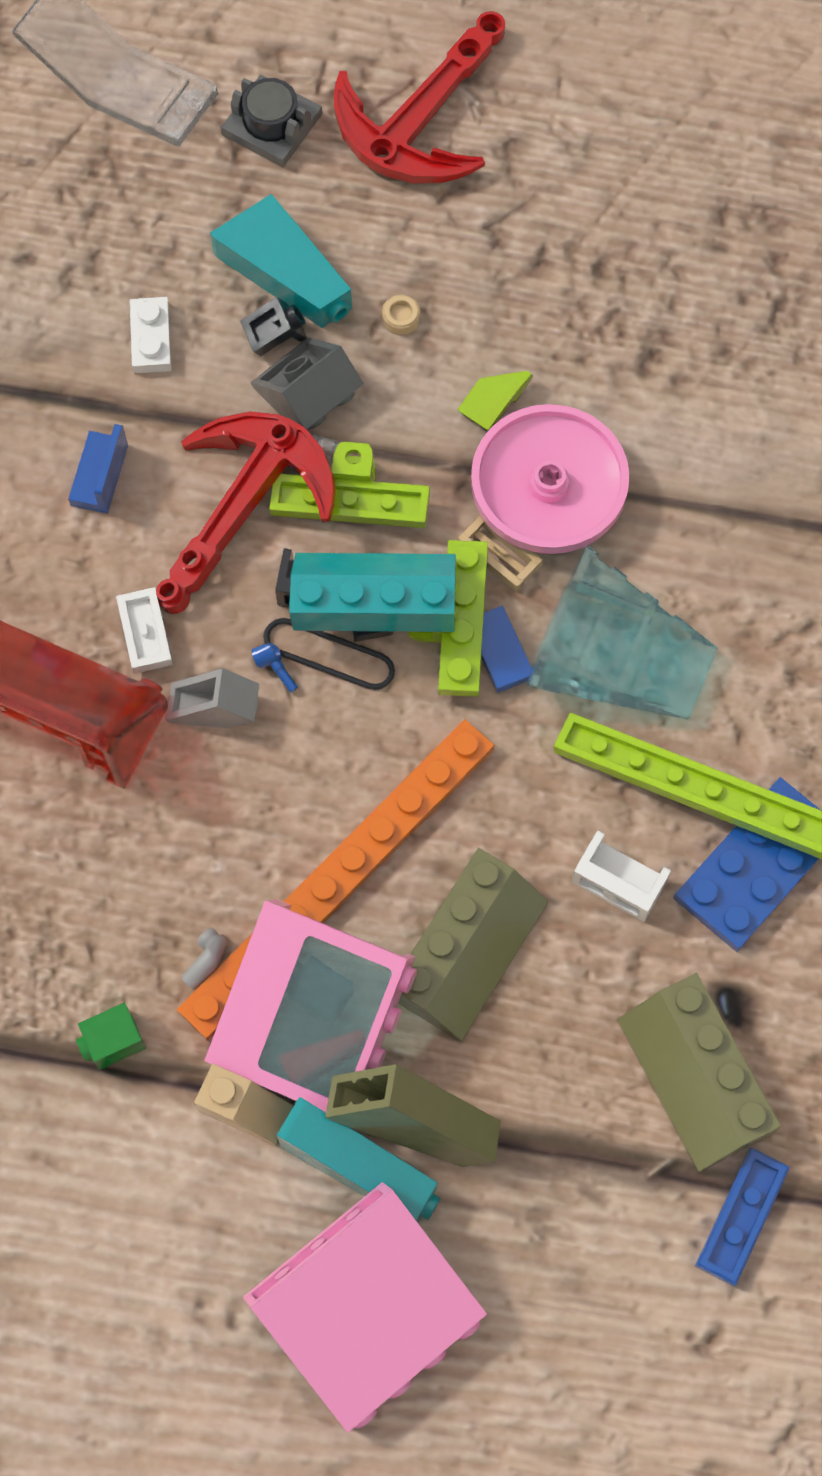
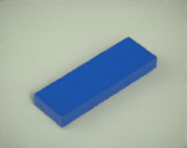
(742, 1217)

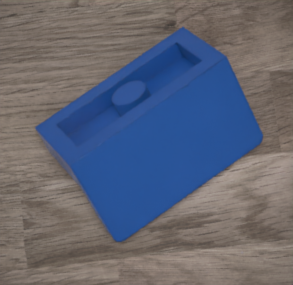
(99, 470)

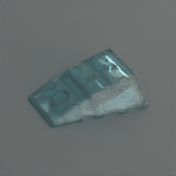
(620, 646)

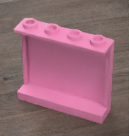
(366, 1307)

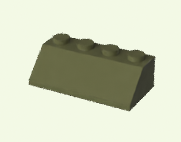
(471, 944)
(698, 1073)

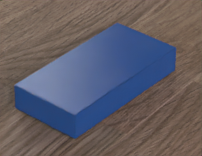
(503, 652)

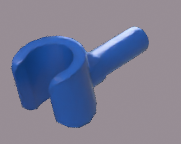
(269, 655)

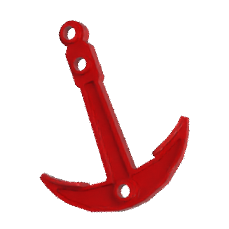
(403, 127)
(259, 473)

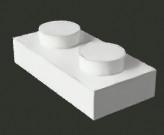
(150, 335)
(144, 630)

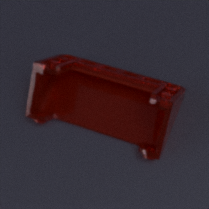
(79, 702)

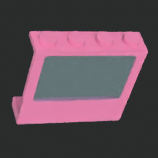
(308, 1005)

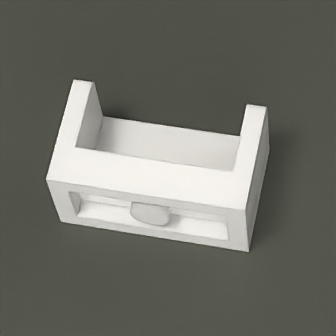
(619, 878)

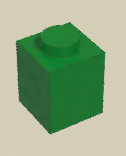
(110, 1037)

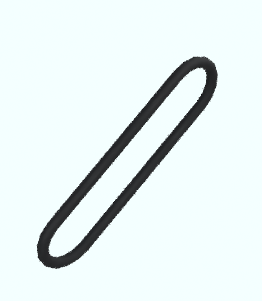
(331, 671)

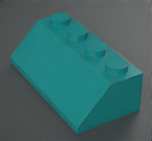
(373, 592)

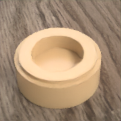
(401, 314)

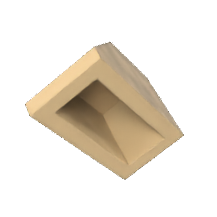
(242, 1104)

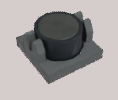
(273, 117)

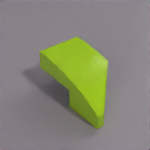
(493, 396)

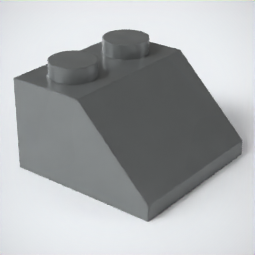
(309, 382)

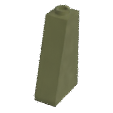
(413, 1114)

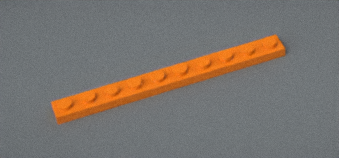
(356, 857)

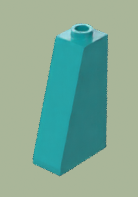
(282, 260)
(354, 1159)

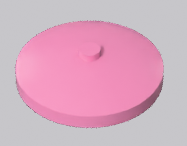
(550, 479)

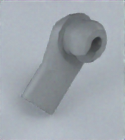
(214, 948)

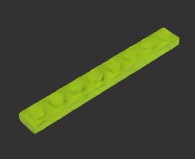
(692, 784)

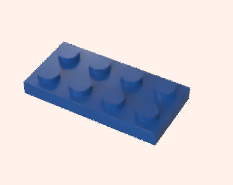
(745, 880)

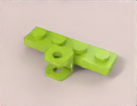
(357, 494)
(463, 648)

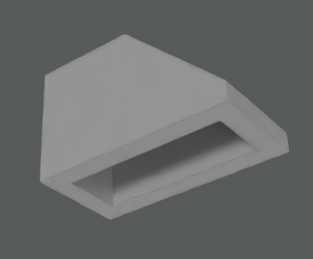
(213, 700)

